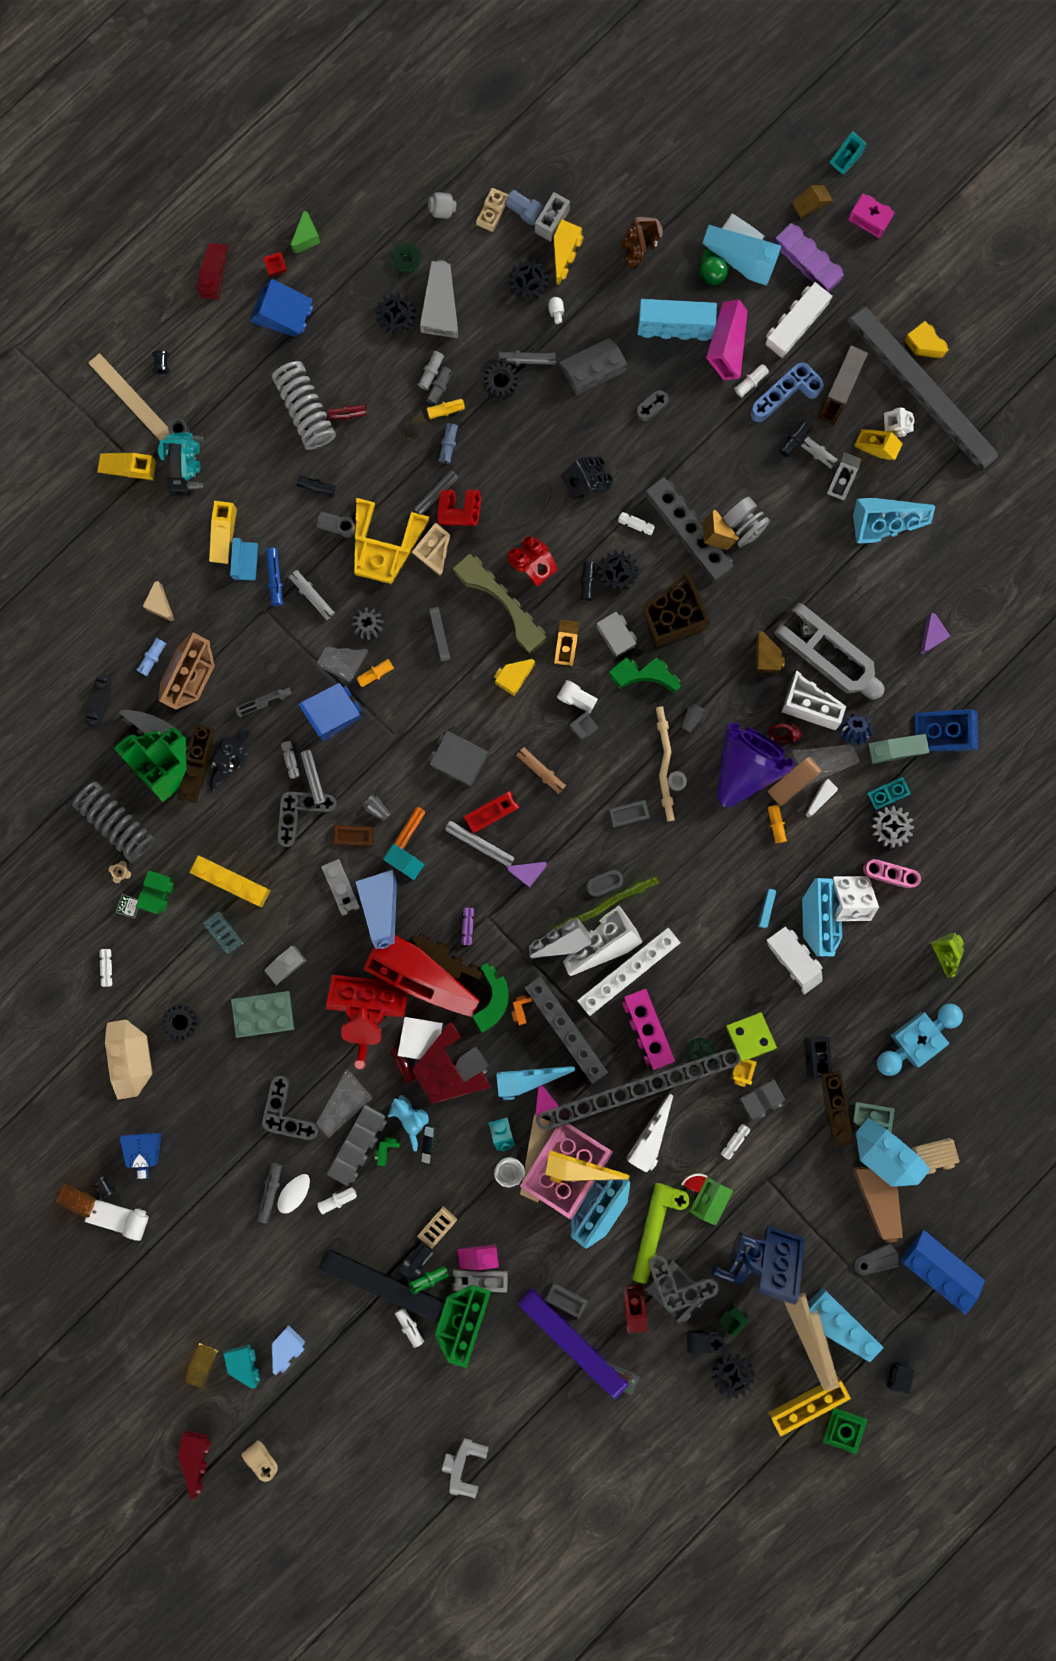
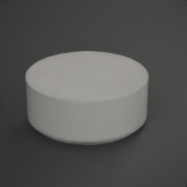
(677, 781)

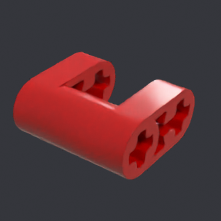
(459, 516)

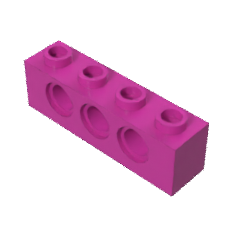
(664, 1055)

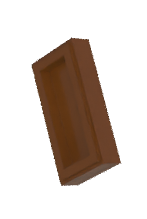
(353, 835)

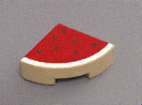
(694, 1181)

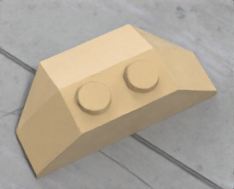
(127, 1058)

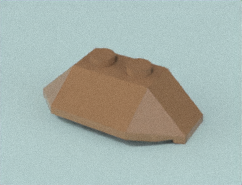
(187, 672)

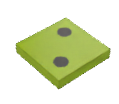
(751, 1037)

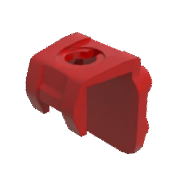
(529, 556)

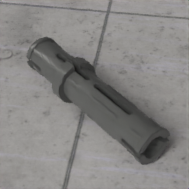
(526, 358)
(271, 1185)

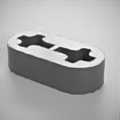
(649, 402)

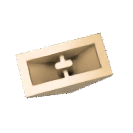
(158, 603)

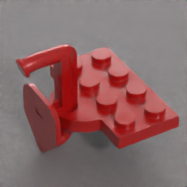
(365, 1007)

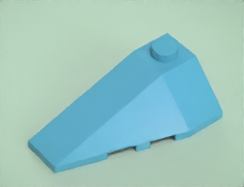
(744, 253)
(883, 517)
(519, 1082)

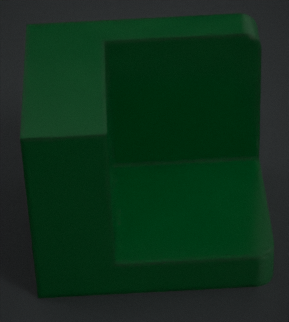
(732, 1320)

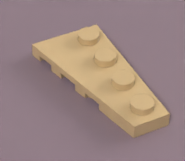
(537, 1142)

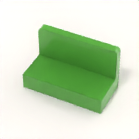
(711, 1201)

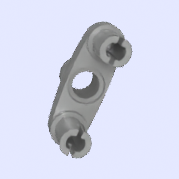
(455, 1464)

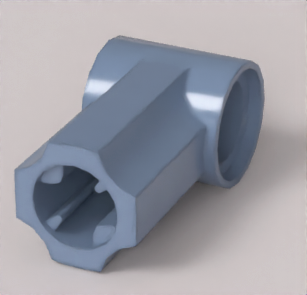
(524, 207)

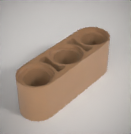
(794, 781)

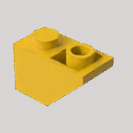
(925, 342)

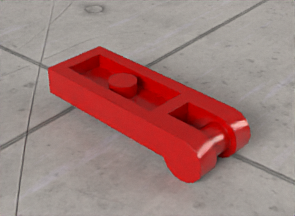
(491, 812)

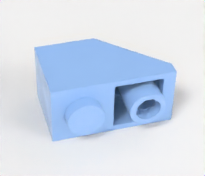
(284, 1348)

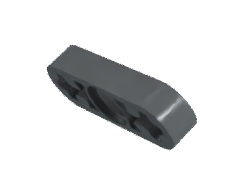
(439, 634)

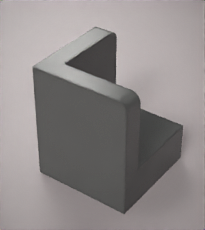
(583, 726)

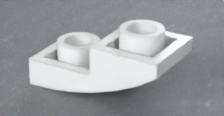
(738, 225)

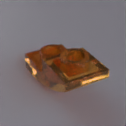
(76, 1200)

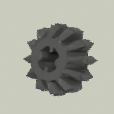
(365, 617)

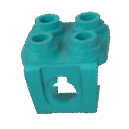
(189, 449)

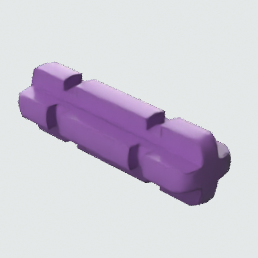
(467, 927)

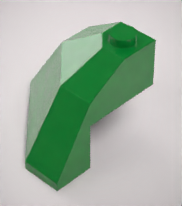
(156, 759)

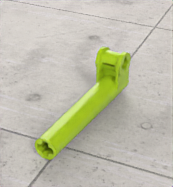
(662, 1197)

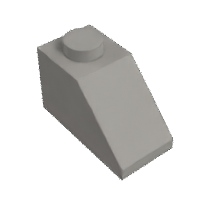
(285, 964)

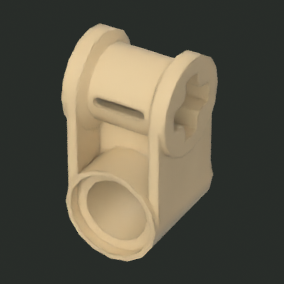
(258, 1459)

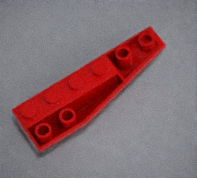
(420, 976)

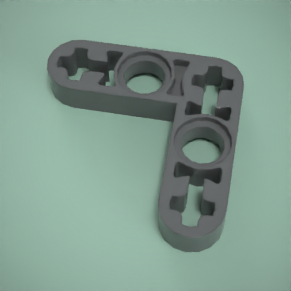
(298, 805)
(277, 1114)
(672, 1291)

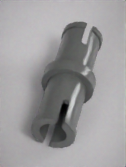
(439, 386)

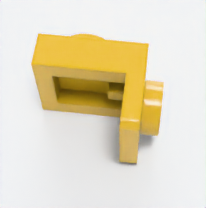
(743, 1072)

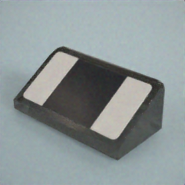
(429, 1145)

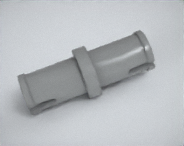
(430, 370)
(819, 452)

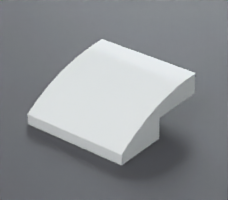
(418, 1037)

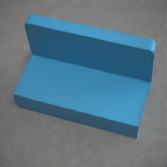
(244, 560)

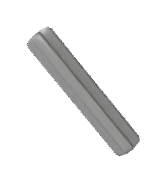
(312, 777)

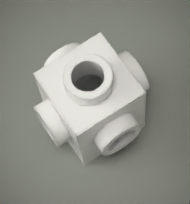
(899, 422)

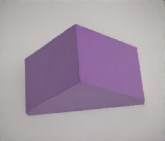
(934, 633)
(527, 872)

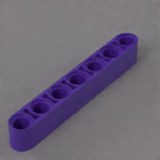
(573, 1343)

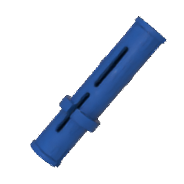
(274, 577)

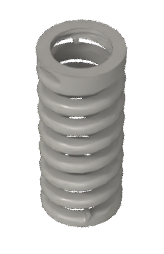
(306, 402)

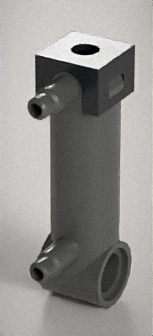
(176, 484)

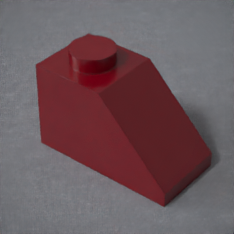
(635, 1308)

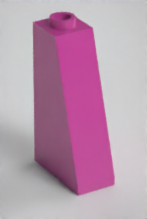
(728, 340)

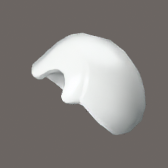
(509, 1172)

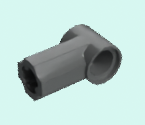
(335, 524)

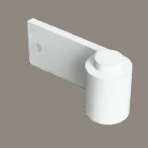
(119, 1219)

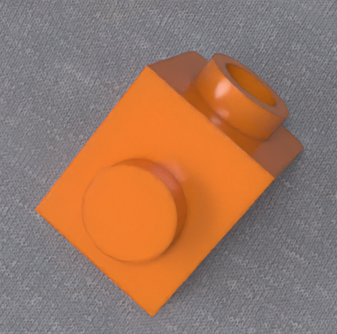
(518, 1014)

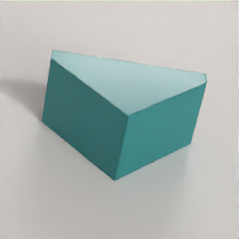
(848, 153)
(403, 861)

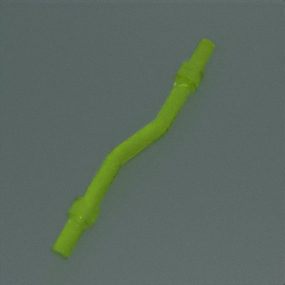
(639, 887)

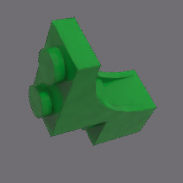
(655, 671)

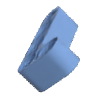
(782, 394)

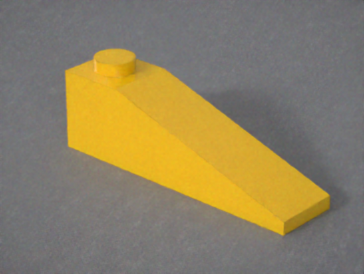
(571, 1169)

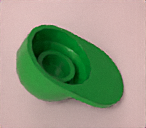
(713, 268)

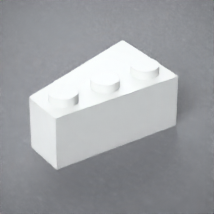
(812, 704)
(796, 959)

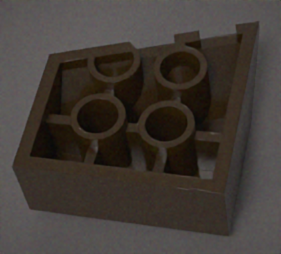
(675, 613)

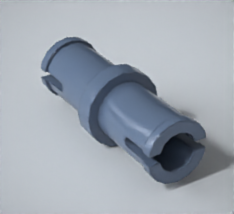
(448, 443)

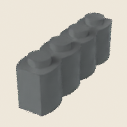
(356, 1145)

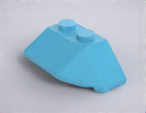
(819, 924)
(889, 1156)
(599, 1211)

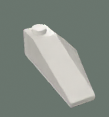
(609, 940)
(648, 1144)

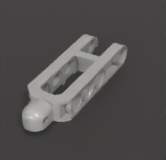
(867, 684)

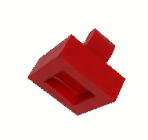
(275, 264)

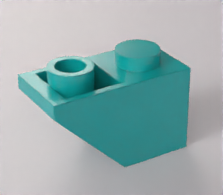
(241, 1365)

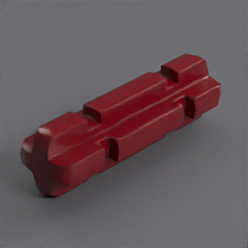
(403, 1066)

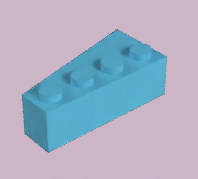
(843, 1327)

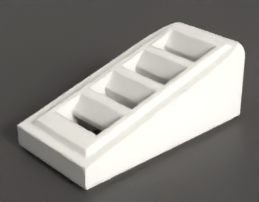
(824, 793)

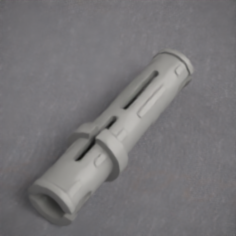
(307, 589)

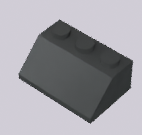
(594, 366)

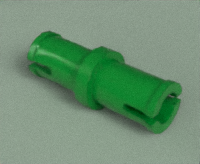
(428, 1279)

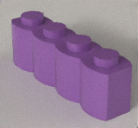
(806, 257)

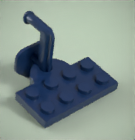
(774, 1260)

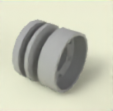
(744, 521)

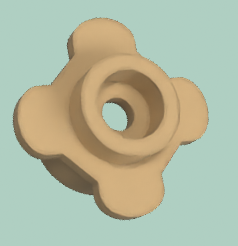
(113, 869)

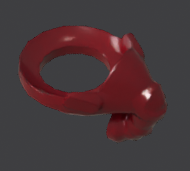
(792, 736)

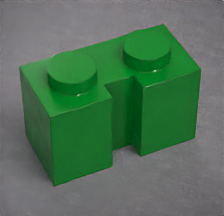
(155, 893)

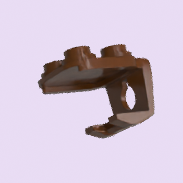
(635, 242)

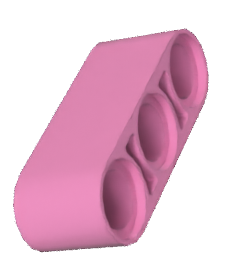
(901, 873)

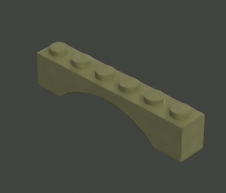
(475, 576)

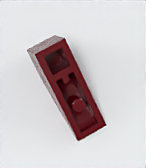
(212, 271)

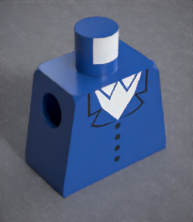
(141, 1151)

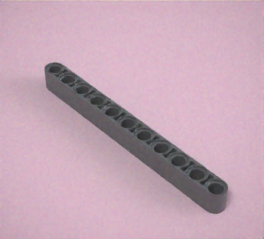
(922, 388)
(648, 1089)

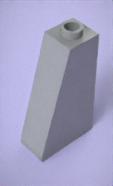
(439, 303)

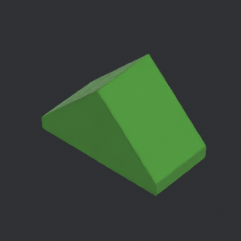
(305, 235)

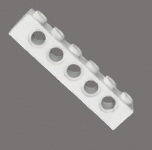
(628, 971)

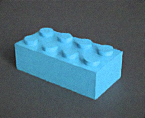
(676, 319)

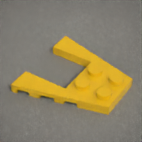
(379, 559)

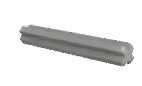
(479, 843)

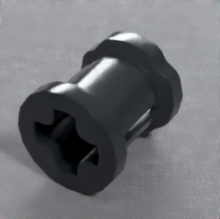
(160, 362)
(103, 1187)

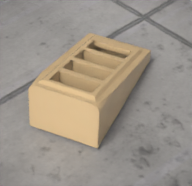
(445, 1213)

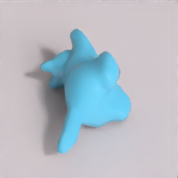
(412, 1120)

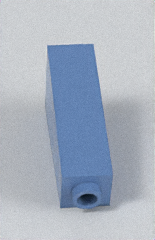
(379, 906)

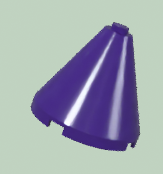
(748, 764)

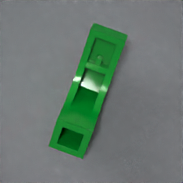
(494, 1011)

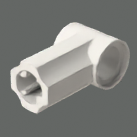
(573, 695)

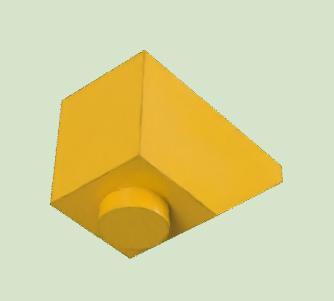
(879, 443)
(513, 675)

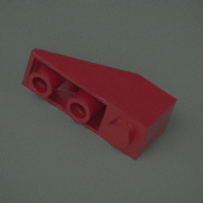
(192, 1457)

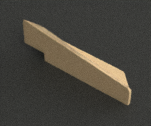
(814, 1340)

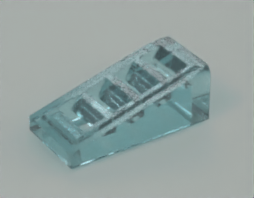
(218, 916)

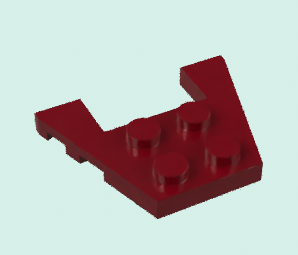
(440, 1076)

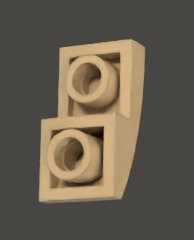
(492, 209)

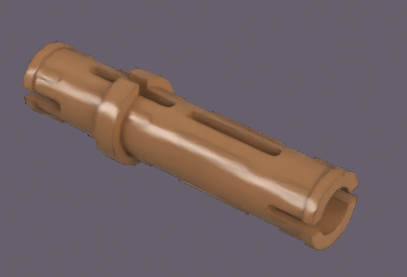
(547, 775)

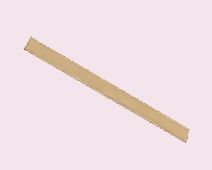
(130, 397)

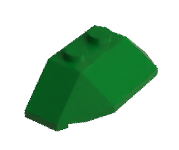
(461, 1323)

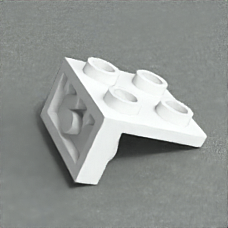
(855, 899)

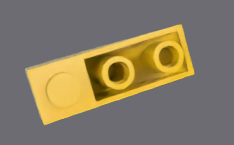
(565, 242)
(128, 465)
(222, 531)

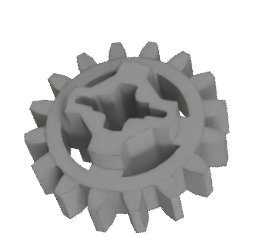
(892, 834)

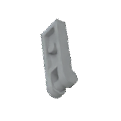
(340, 886)
(491, 1280)

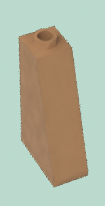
(881, 1202)

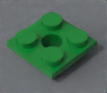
(838, 1420)

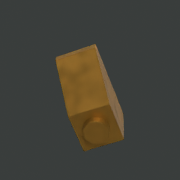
(566, 642)
(768, 655)

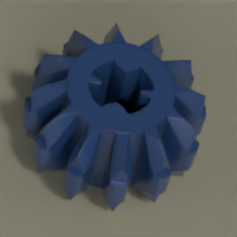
(855, 729)

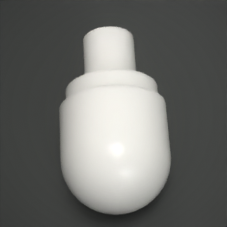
(556, 309)

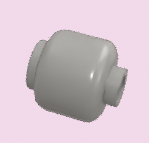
(441, 205)

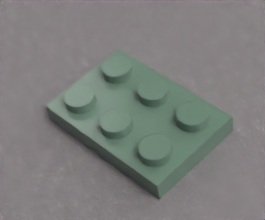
(262, 1014)

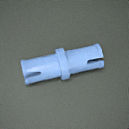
(151, 656)

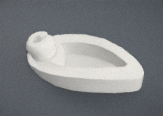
(293, 1194)

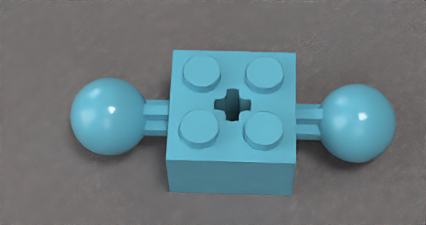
(906, 1038)

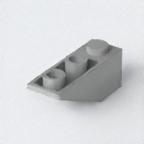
(564, 940)

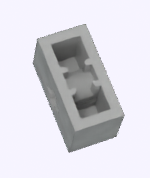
(550, 217)

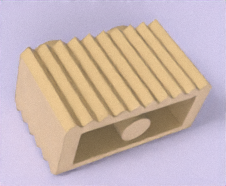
(938, 1154)

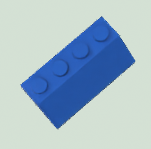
(943, 1271)

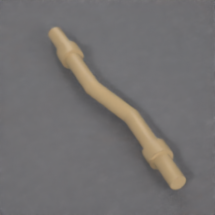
(667, 801)

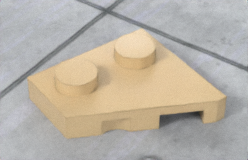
(433, 548)

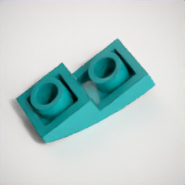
(889, 793)

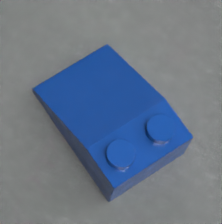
(949, 729)

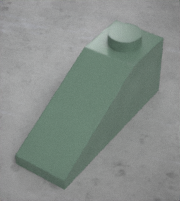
(898, 748)

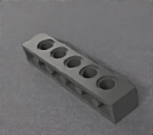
(678, 525)
(566, 1030)

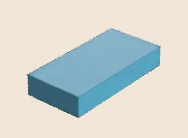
(766, 908)

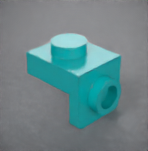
(501, 1134)

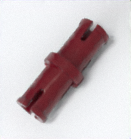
(360, 410)

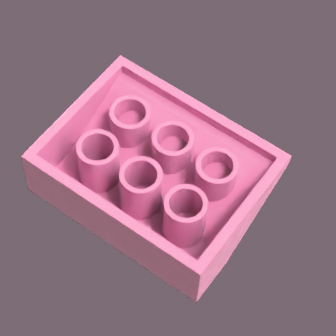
(567, 1195)

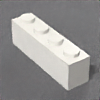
(798, 320)

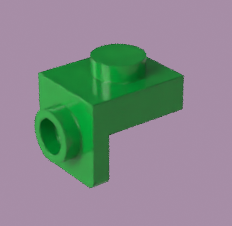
(382, 1153)

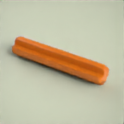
(410, 827)

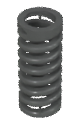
(97, 790)

